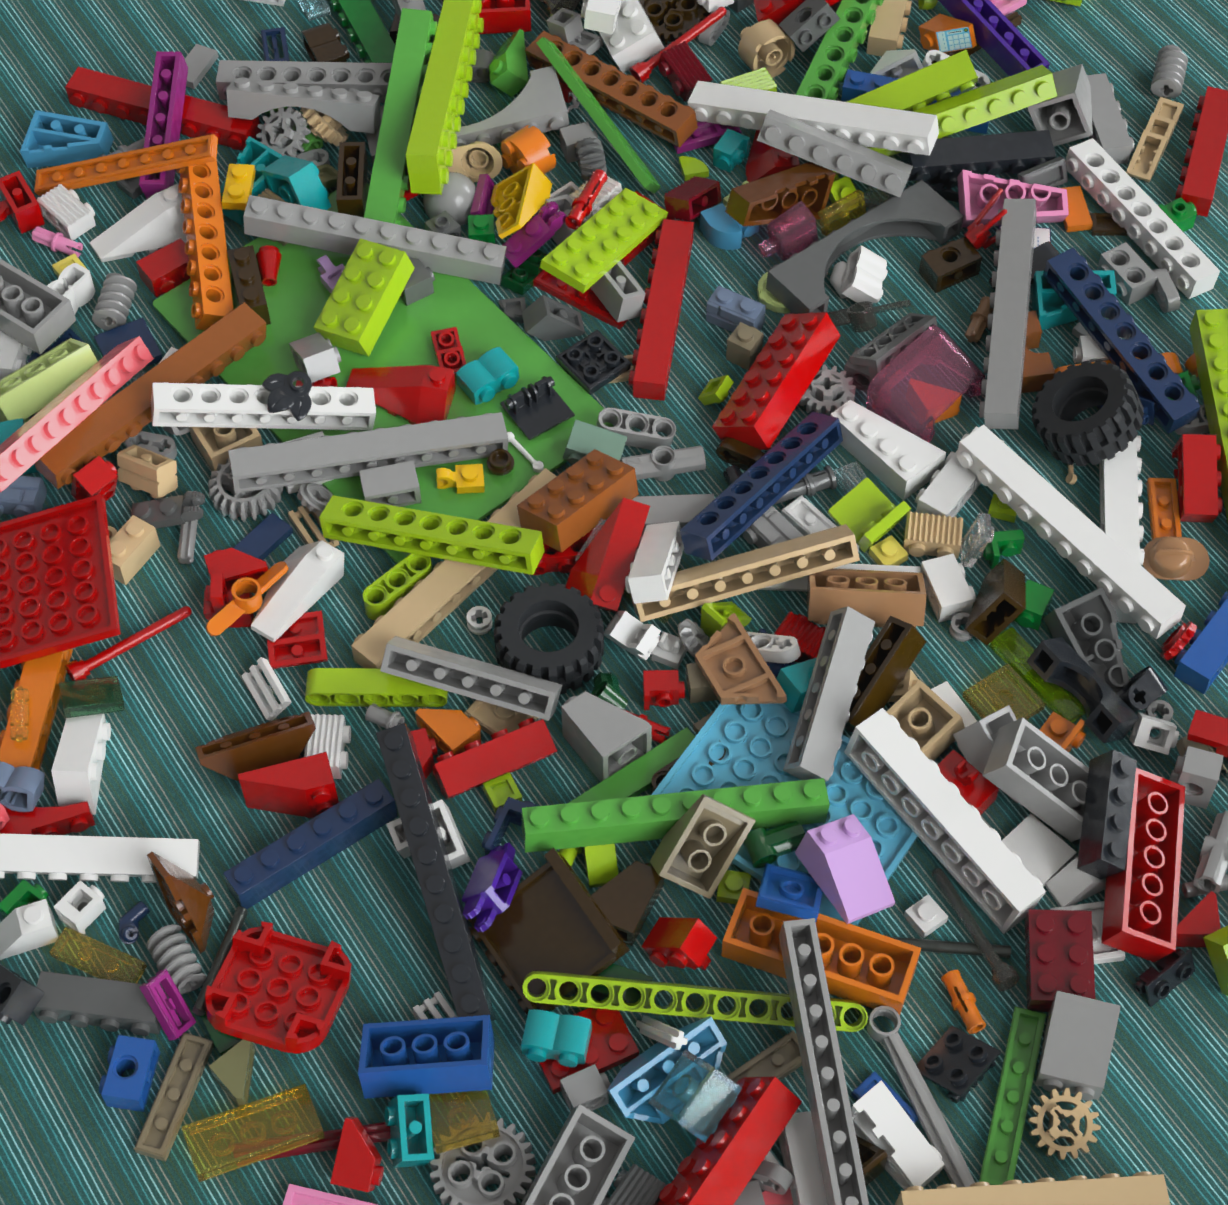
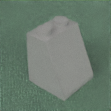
(1070, 113)
(604, 734)
(1077, 1045)

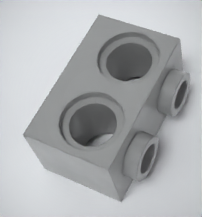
(1132, 274)

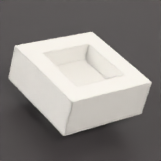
(926, 916)

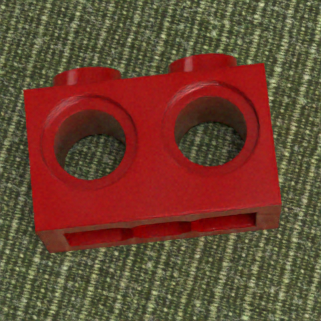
(95, 479)

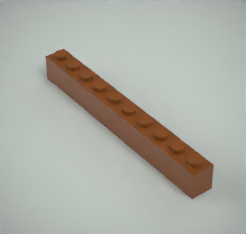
(131, 408)

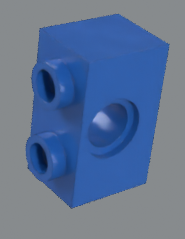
(130, 1091)

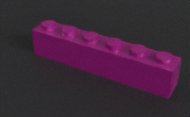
(164, 113)

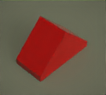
(1199, 923)

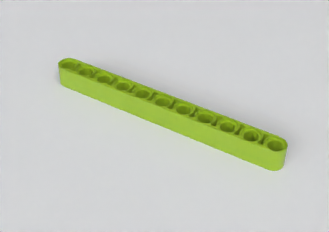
(679, 993)

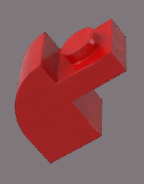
(218, 596)

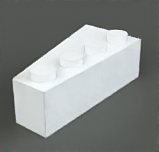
(888, 450)

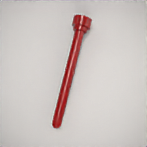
(642, 70)
(81, 669)

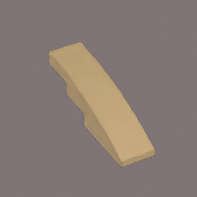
(1154, 139)

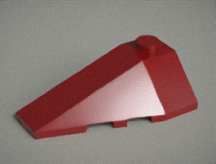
(767, 160)
(411, 392)
(607, 559)

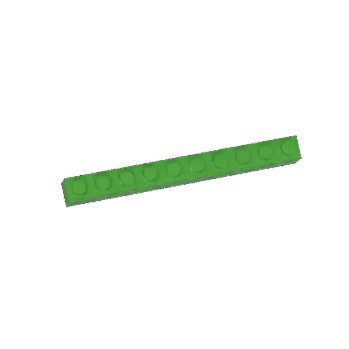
(404, 88)
(654, 815)

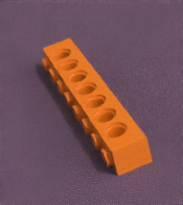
(205, 244)

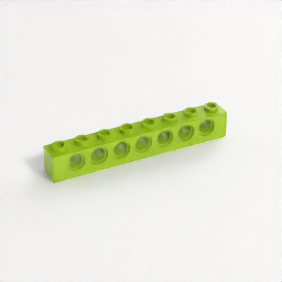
(432, 534)

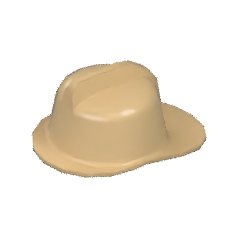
(476, 159)

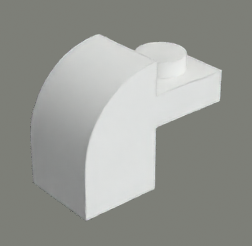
(632, 634)

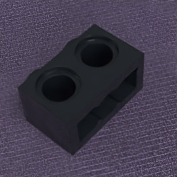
(17, 997)

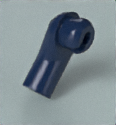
(130, 923)

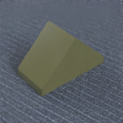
(235, 1070)

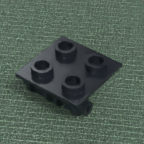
(537, 408)
(957, 1063)

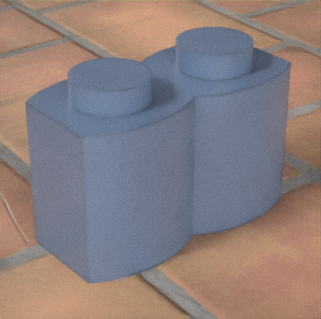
(20, 787)

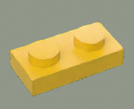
(238, 186)

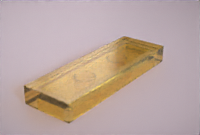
(96, 957)

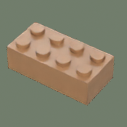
(869, 593)

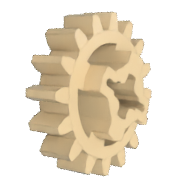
(325, 126)
(1073, 1136)

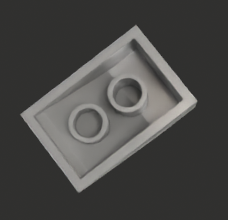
(978, 738)

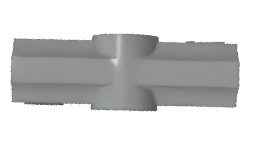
(675, 461)
(1213, 857)

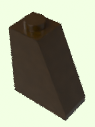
(998, 602)
(630, 898)

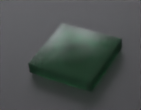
(91, 696)

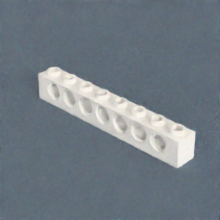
(1141, 218)
(247, 407)

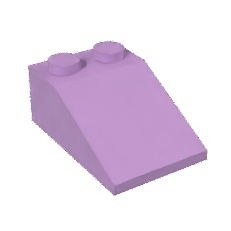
(846, 868)

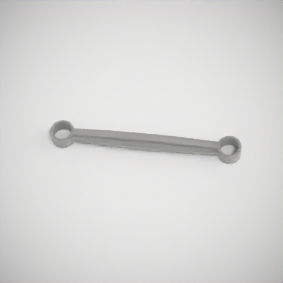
(921, 1098)

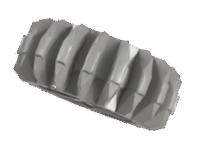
(243, 503)

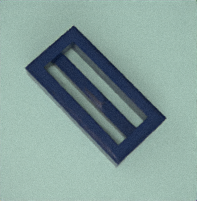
(264, 33)

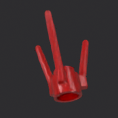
(979, 234)

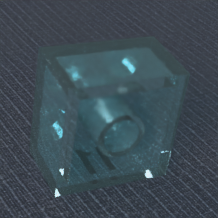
(695, 1095)

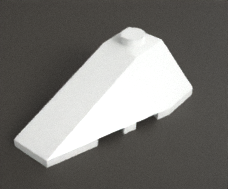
(145, 228)

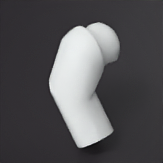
(837, 277)

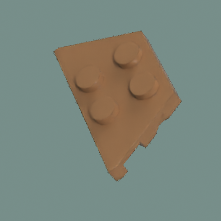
(737, 668)

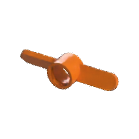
(239, 606)

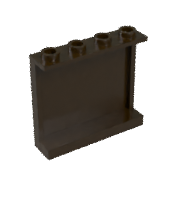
(550, 929)

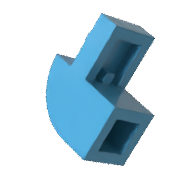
(722, 229)

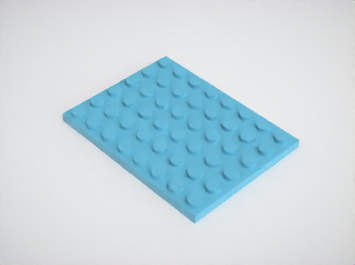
(756, 752)

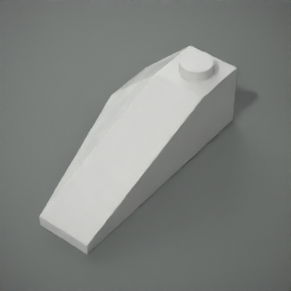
(310, 575)

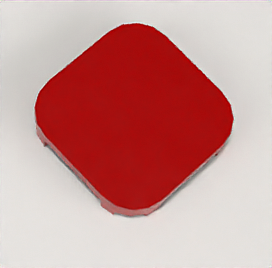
(278, 990)

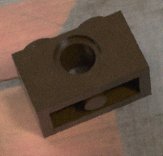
(950, 264)

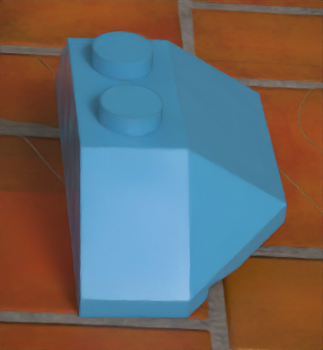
(644, 1074)

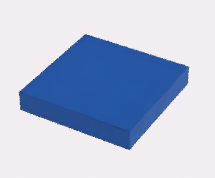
(789, 892)

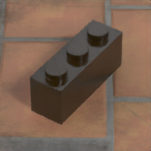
(352, 178)
(248, 280)

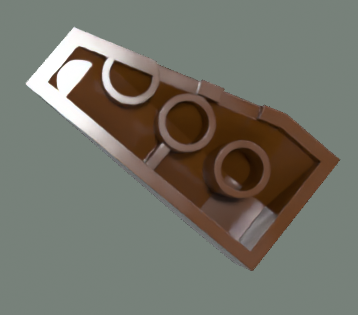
(185, 899)

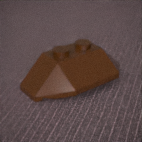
(258, 746)

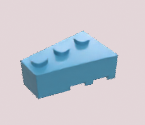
(63, 140)

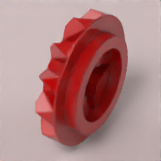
(1177, 640)

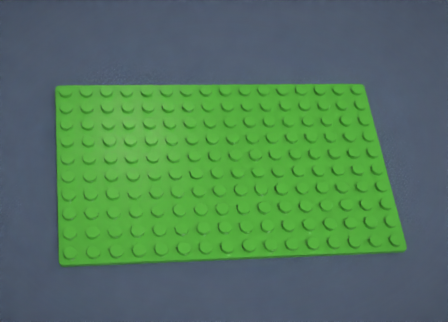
(404, 341)

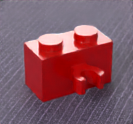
(19, 203)
(970, 782)
(680, 943)

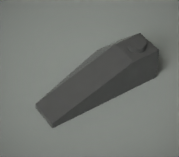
(1092, 632)

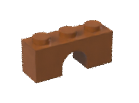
(1037, 366)

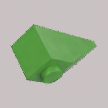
(509, 65)

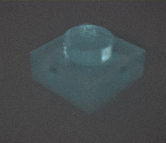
(314, 8)

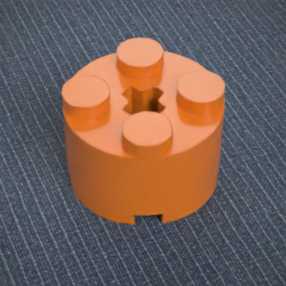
(525, 148)

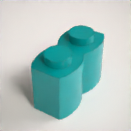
(487, 376)
(556, 1037)

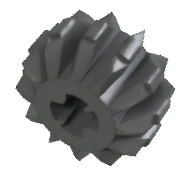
(590, 157)

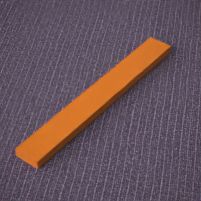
(128, 164)

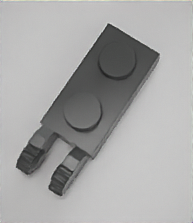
(170, 510)

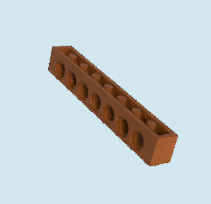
(622, 92)

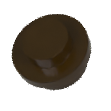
(500, 462)

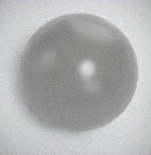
(455, 199)

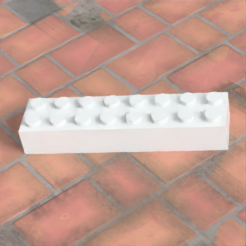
(944, 820)

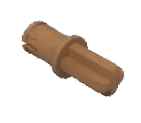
(979, 320)

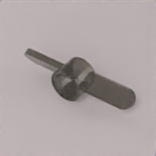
(863, 314)

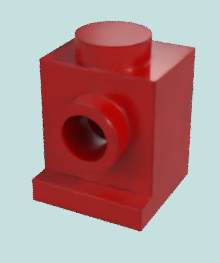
(662, 688)

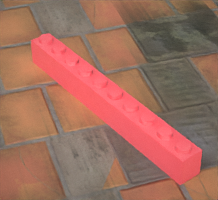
(70, 408)

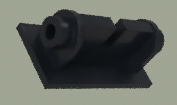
(1174, 969)

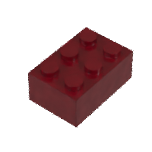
(1058, 956)

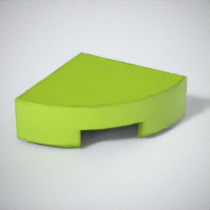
(692, 167)

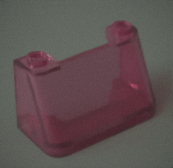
(923, 383)

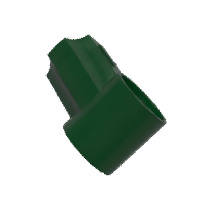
(607, 688)
(768, 845)

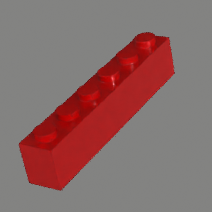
(1206, 151)

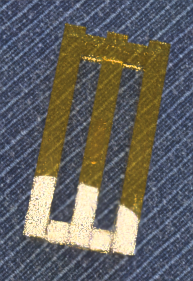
(842, 209)

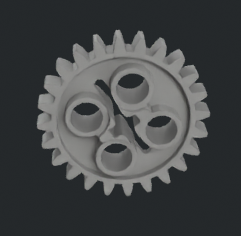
(472, 1189)

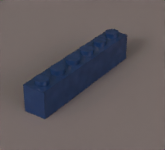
(310, 844)

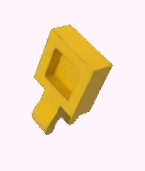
(466, 478)

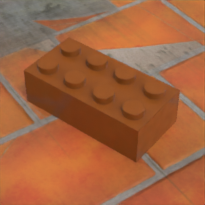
(578, 499)

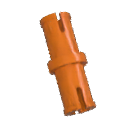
(970, 1017)

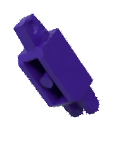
(491, 886)

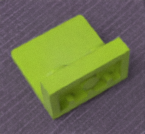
(868, 513)

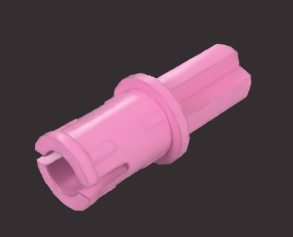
(56, 241)

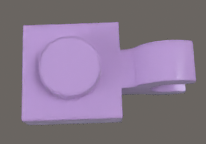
(329, 273)

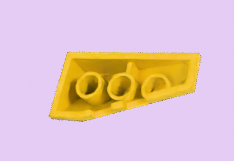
(519, 199)

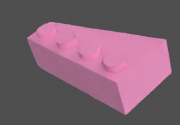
(978, 189)

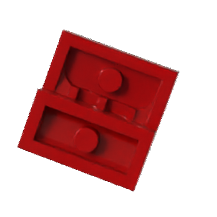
(300, 643)

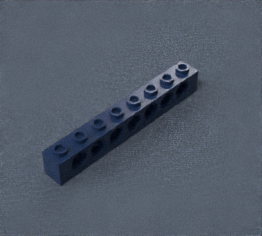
(1060, 274)
(761, 486)

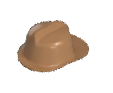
(1176, 558)

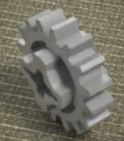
(284, 131)
(828, 391)

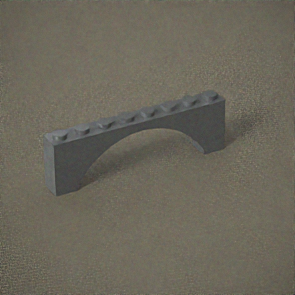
(917, 213)

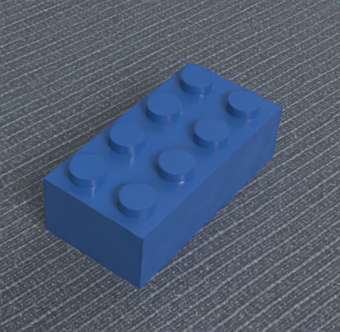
(427, 1056)

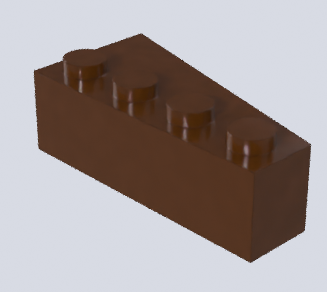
(773, 195)

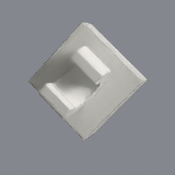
(669, 651)

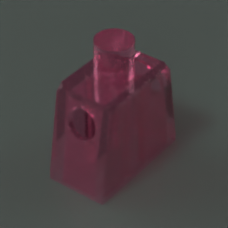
(790, 233)

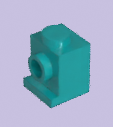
(730, 150)

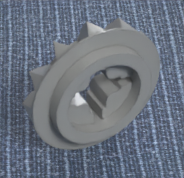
(314, 497)
(692, 636)

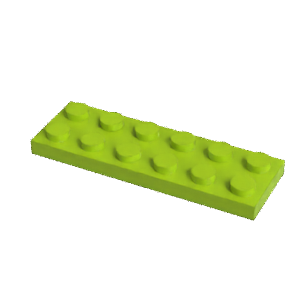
(603, 240)

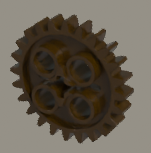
(673, 17)

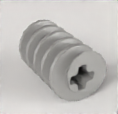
(1169, 72)
(114, 301)
(174, 954)

